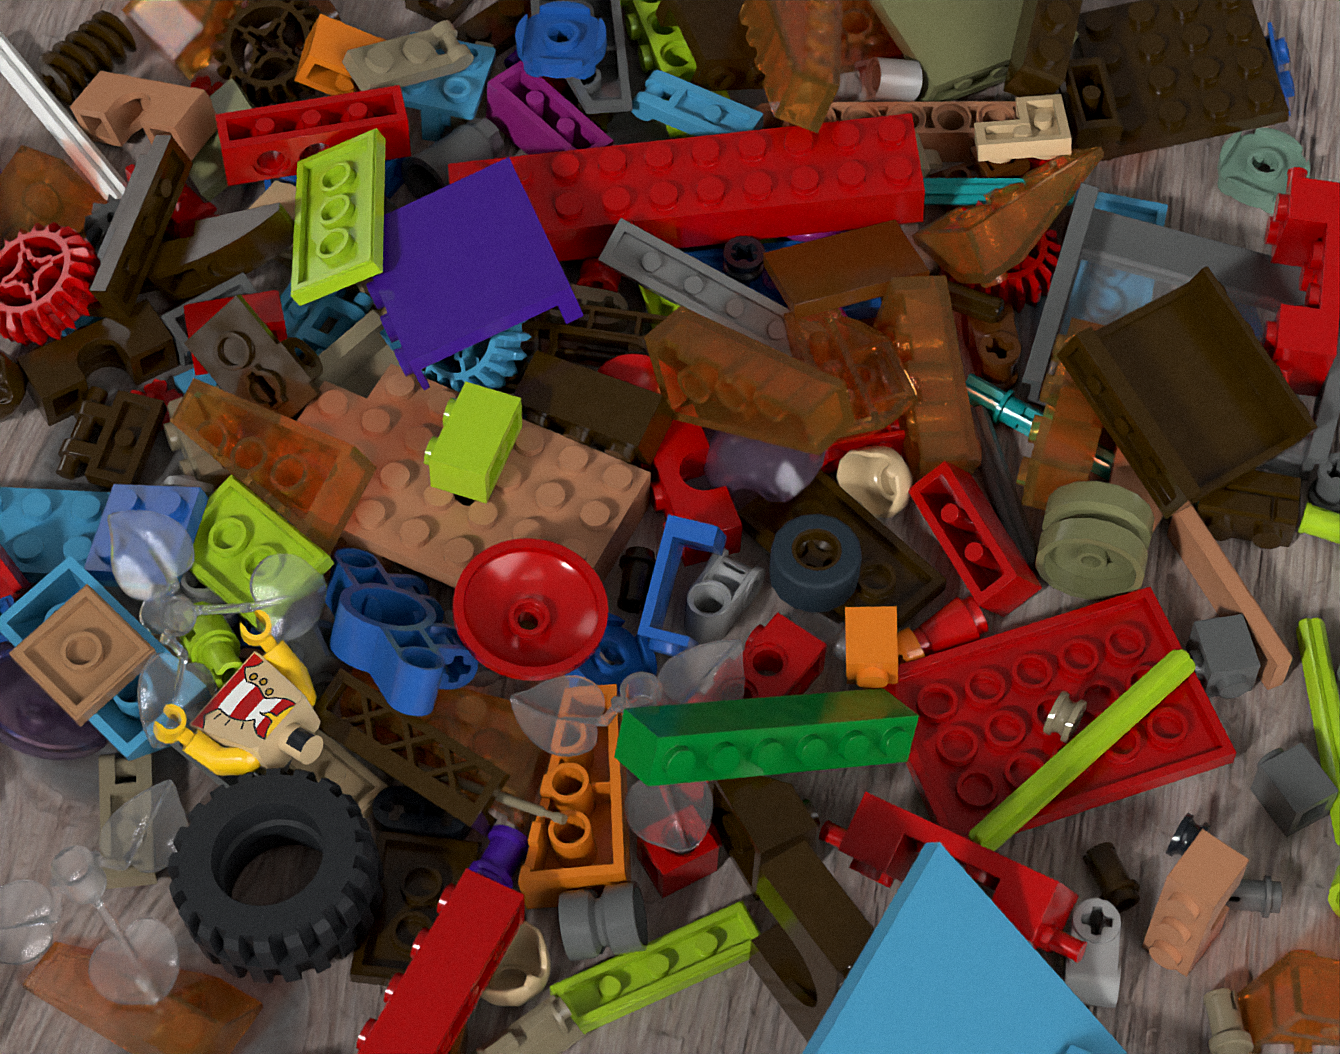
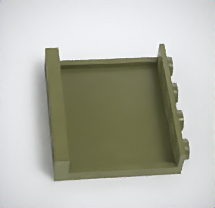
(956, 42)

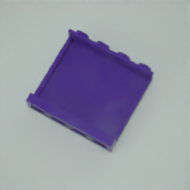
(465, 268)

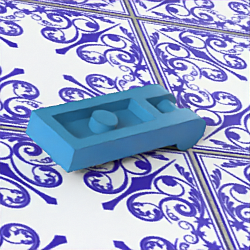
(692, 107)

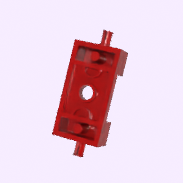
(1306, 236)
(889, 839)

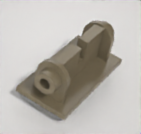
(540, 1031)

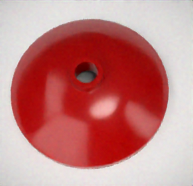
(533, 584)

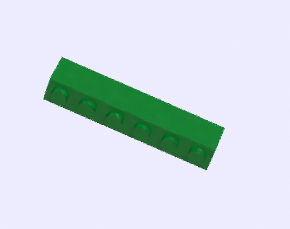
(764, 736)

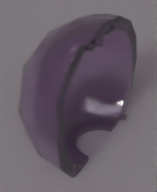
(759, 466)

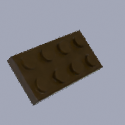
(889, 568)

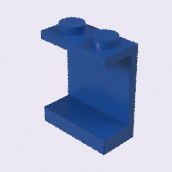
(677, 534)

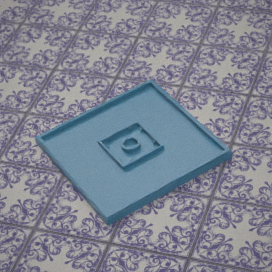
(953, 980)

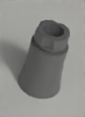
(471, 141)

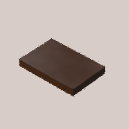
(842, 268)

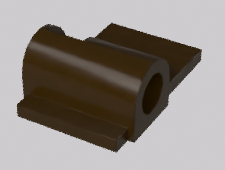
(253, 363)

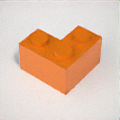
(323, 56)

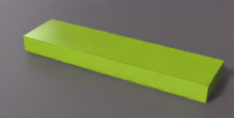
(663, 969)

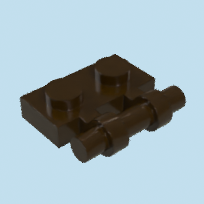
(123, 443)

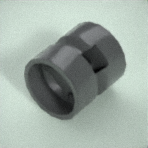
(595, 922)

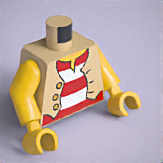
(256, 717)

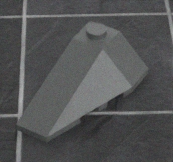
(609, 86)

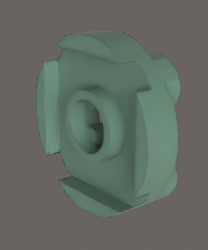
(1244, 153)

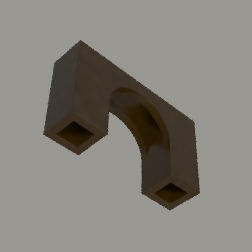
(816, 935)

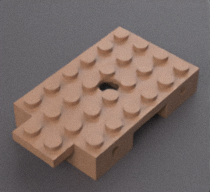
(545, 491)

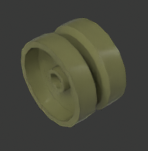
(1094, 540)

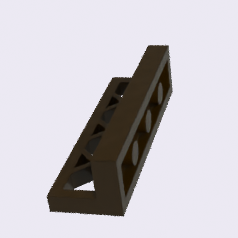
(138, 227)
(408, 772)

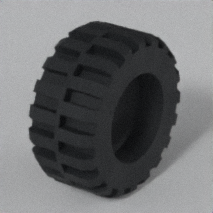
(256, 818)

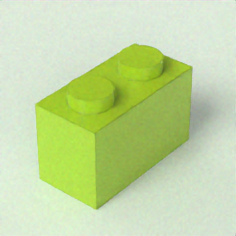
(474, 441)

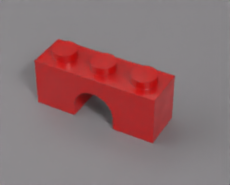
(677, 461)

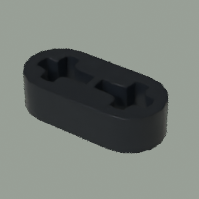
(420, 815)

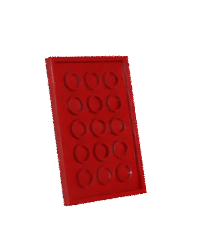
(991, 697)

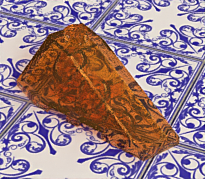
(998, 235)
(194, 1018)

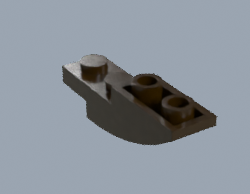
(219, 251)

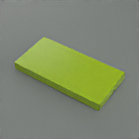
(338, 217)

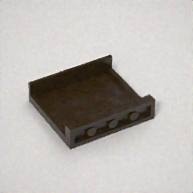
(1187, 393)

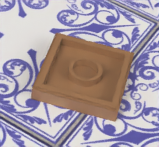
(83, 654)

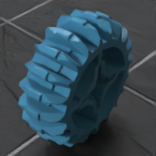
(482, 363)

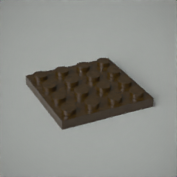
(1184, 70)

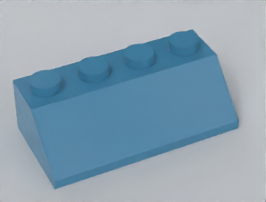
(120, 717)

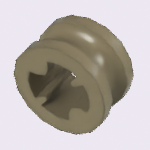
(1065, 717)

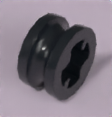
(743, 270)
(1185, 835)

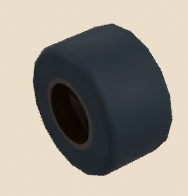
(815, 563)

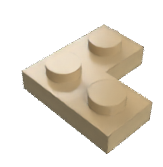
(1038, 132)

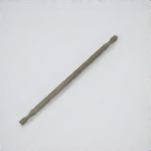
(503, 797)

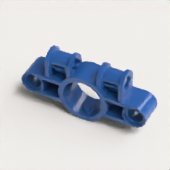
(394, 632)

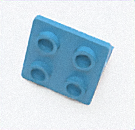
(451, 94)

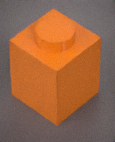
(871, 646)

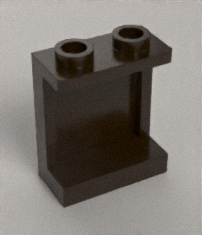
(715, 42)

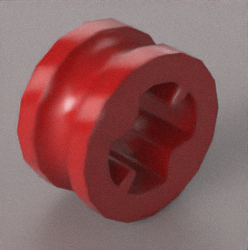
(598, 276)

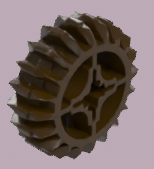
(260, 80)

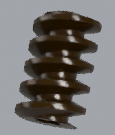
(85, 54)

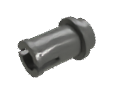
(1257, 896)

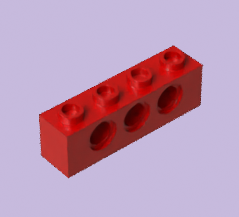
(273, 138)
(788, 652)

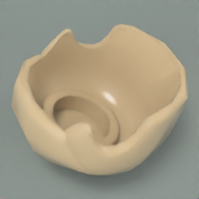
(876, 479)
(521, 971)

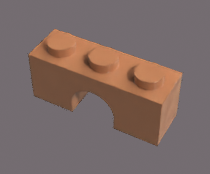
(120, 105)
(1194, 903)

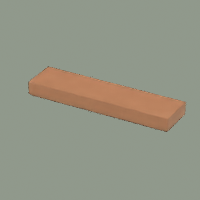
(1228, 592)

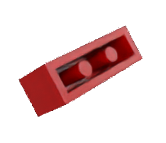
(974, 539)

